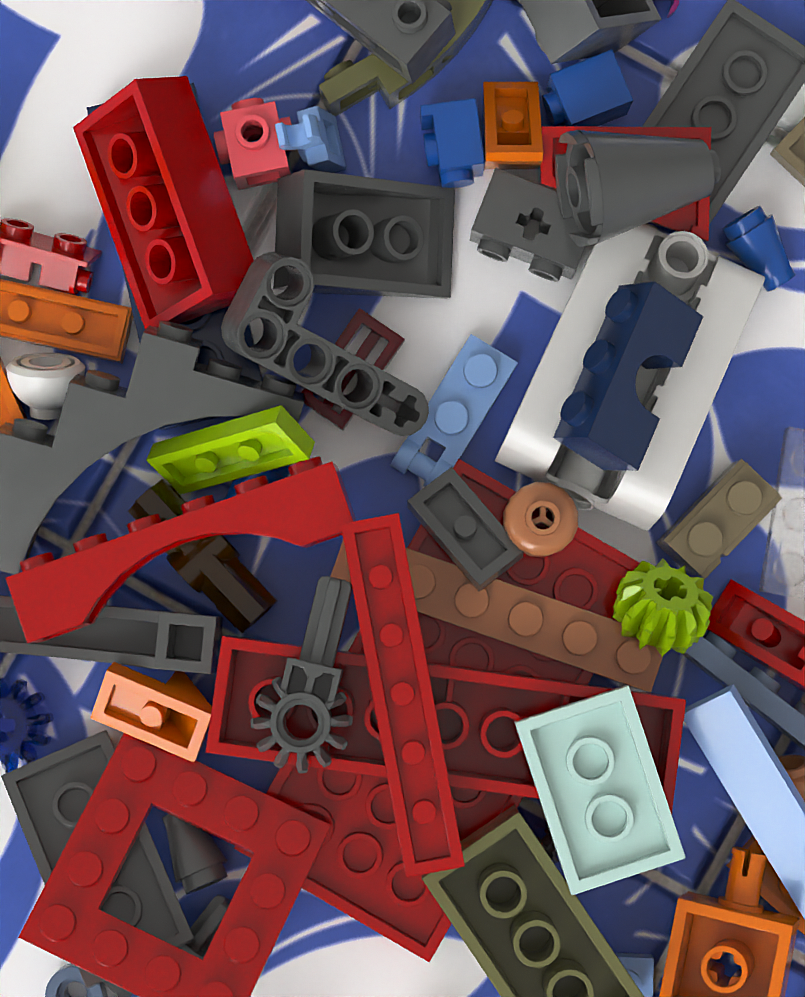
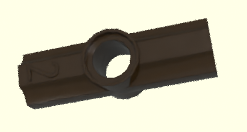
(209, 563)

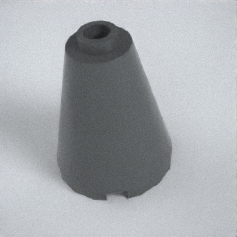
(628, 180)

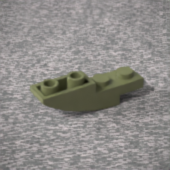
(352, 83)

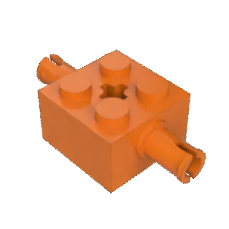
(733, 924)

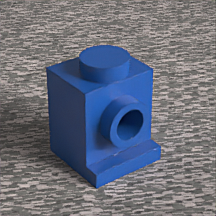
(454, 142)

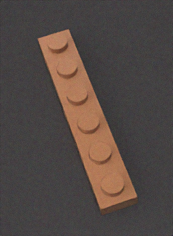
(526, 620)

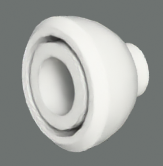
(43, 381)

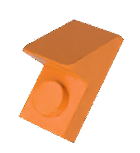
(512, 125)
(156, 712)

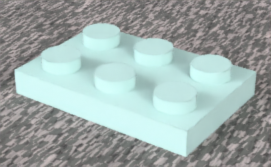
(599, 790)

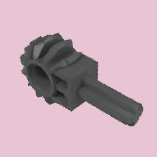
(311, 682)

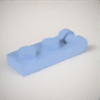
(457, 409)

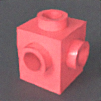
(250, 161)

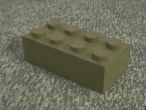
(524, 920)

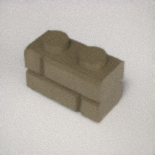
(719, 519)

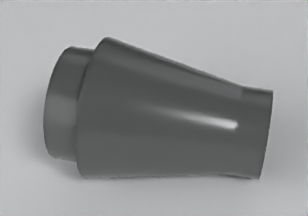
(194, 855)

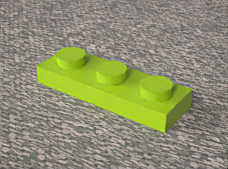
(231, 450)

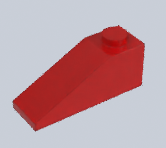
(761, 632)

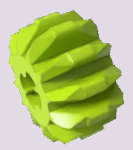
(662, 607)

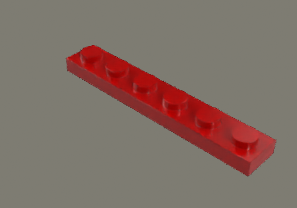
(402, 695)

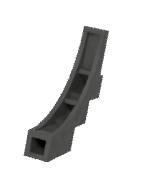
(102, 415)

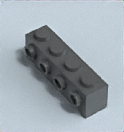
(398, 32)

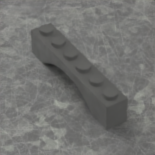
(126, 637)

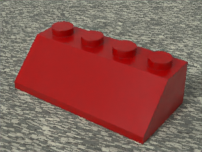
(165, 200)

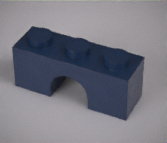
(603, 413)

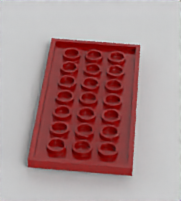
(362, 857)

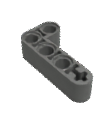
(327, 361)

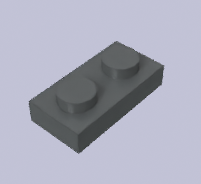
(464, 529)

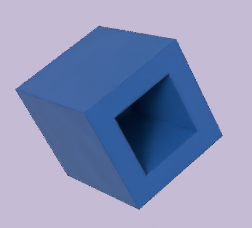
(587, 93)

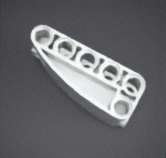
(677, 395)

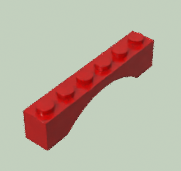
(73, 590)

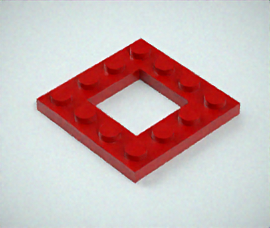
(141, 776)

